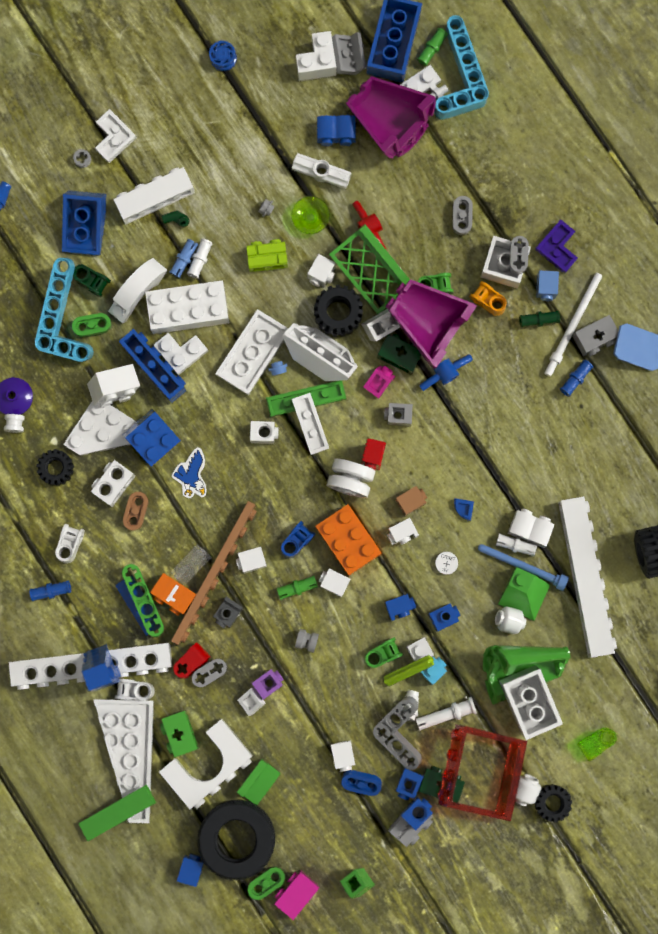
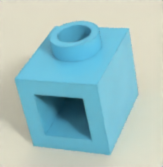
(435, 672)

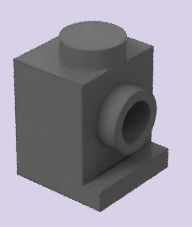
(233, 607)

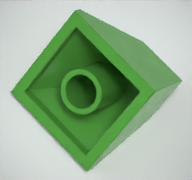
(524, 593)

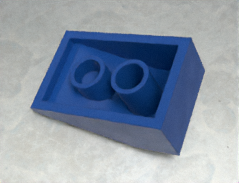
(83, 222)

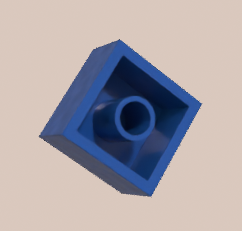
(151, 437)

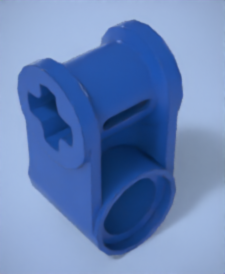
(297, 539)

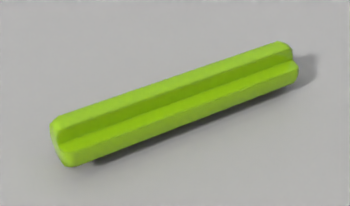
(409, 670)

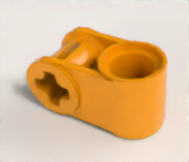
(487, 298)

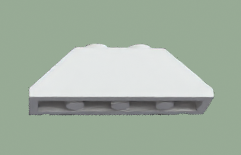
(319, 353)

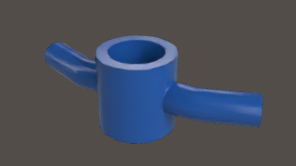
(446, 372)

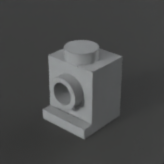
(405, 411)

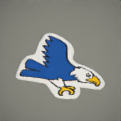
(189, 474)

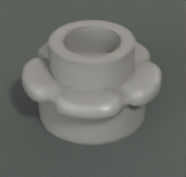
(266, 207)

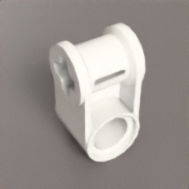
(69, 542)
(130, 690)

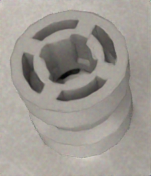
(302, 638)

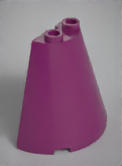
(392, 114)
(429, 317)

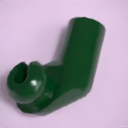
(177, 217)

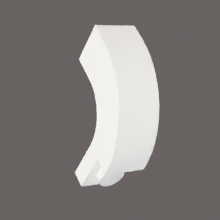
(134, 288)

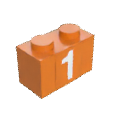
(173, 594)

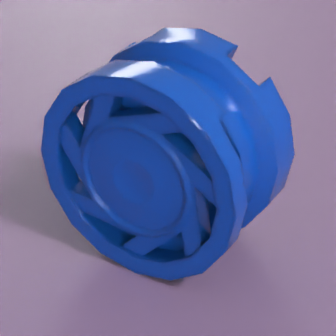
(223, 56)

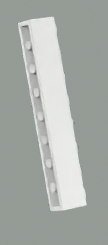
(586, 577)

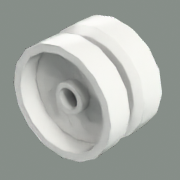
(351, 478)

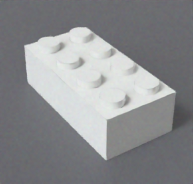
(187, 307)

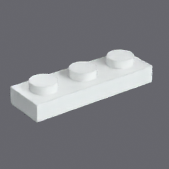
(310, 423)

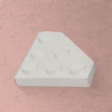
(99, 430)

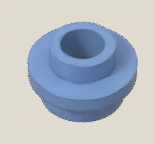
(278, 368)

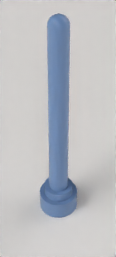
(558, 581)

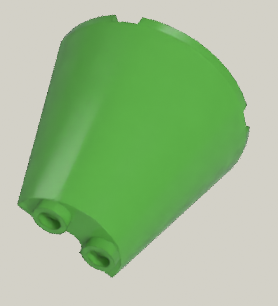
(504, 661)

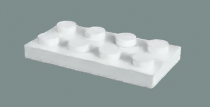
(252, 352)

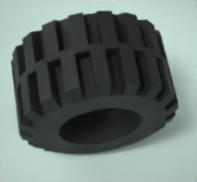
(334, 295)
(647, 550)

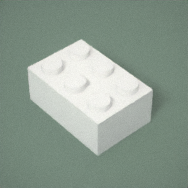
(530, 702)

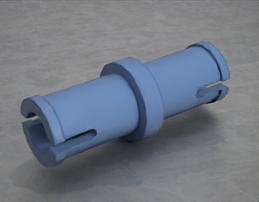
(183, 258)

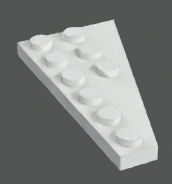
(129, 742)

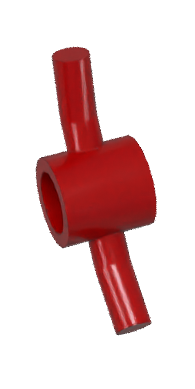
(371, 221)

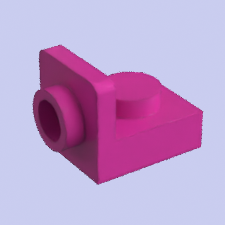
(379, 381)

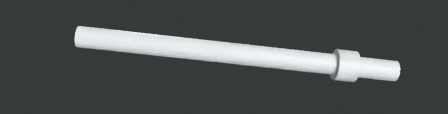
(556, 357)

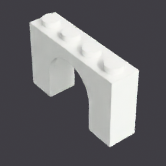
(194, 790)

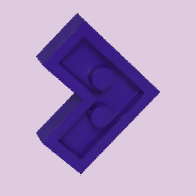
(553, 247)

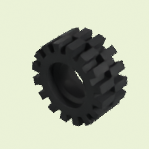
(44, 462)
(565, 807)

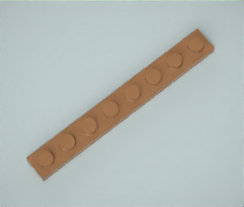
(210, 581)

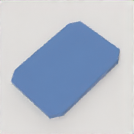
(637, 347)

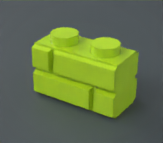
(267, 256)

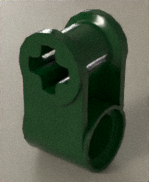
(93, 282)

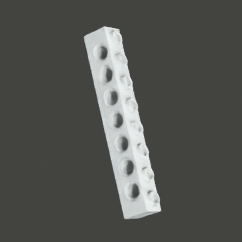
(19, 669)

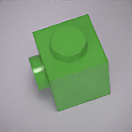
(357, 883)

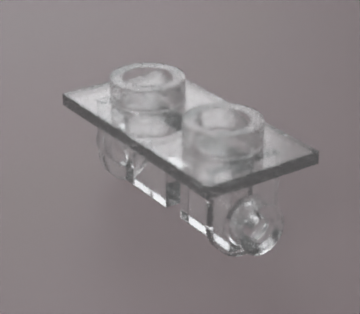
(190, 565)

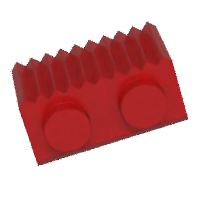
(373, 453)

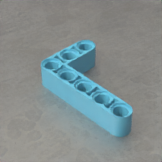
(466, 71)
(57, 315)

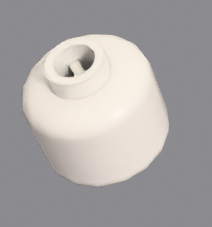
(510, 620)
(527, 790)

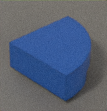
(464, 508)

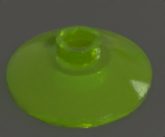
(315, 207)

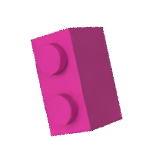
(296, 894)

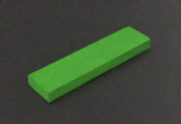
(320, 394)
(117, 813)

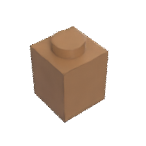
(411, 500)

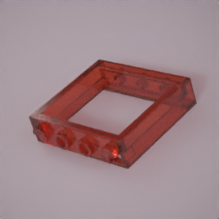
(510, 776)

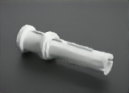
(456, 711)

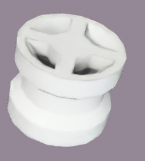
(14, 423)

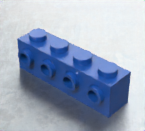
(151, 364)

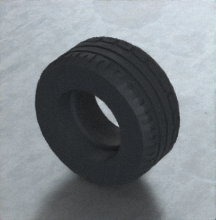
(208, 840)

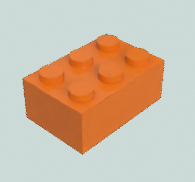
(348, 540)

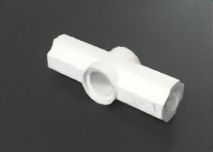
(310, 166)

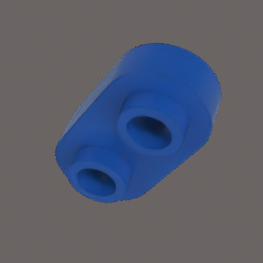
(360, 782)

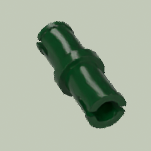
(539, 319)

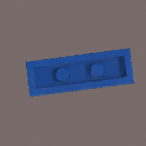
(146, 609)

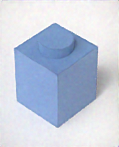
(547, 285)

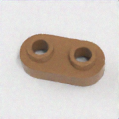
(135, 511)

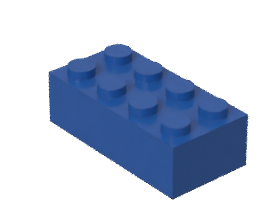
(394, 39)

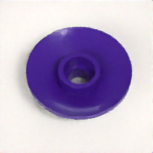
(22, 399)

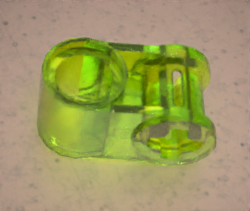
(593, 744)

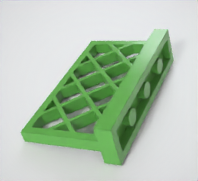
(381, 255)

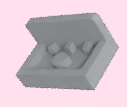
(349, 53)

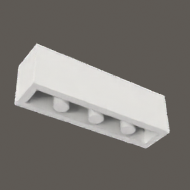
(154, 195)

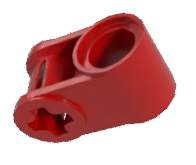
(193, 658)

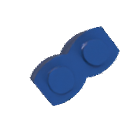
(336, 130)

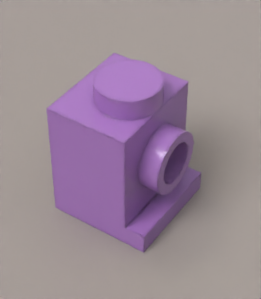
(260, 683)

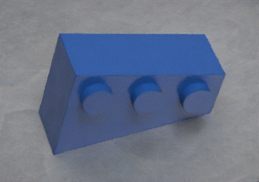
(99, 669)

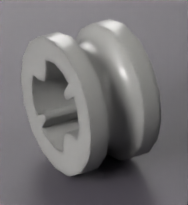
(77, 155)

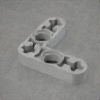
(391, 729)

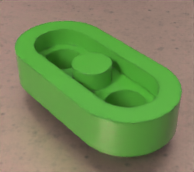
(92, 325)
(266, 882)

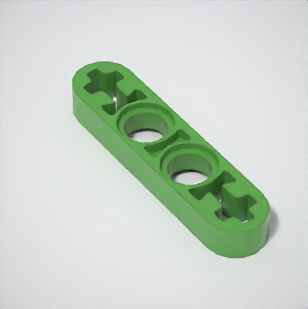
(145, 599)

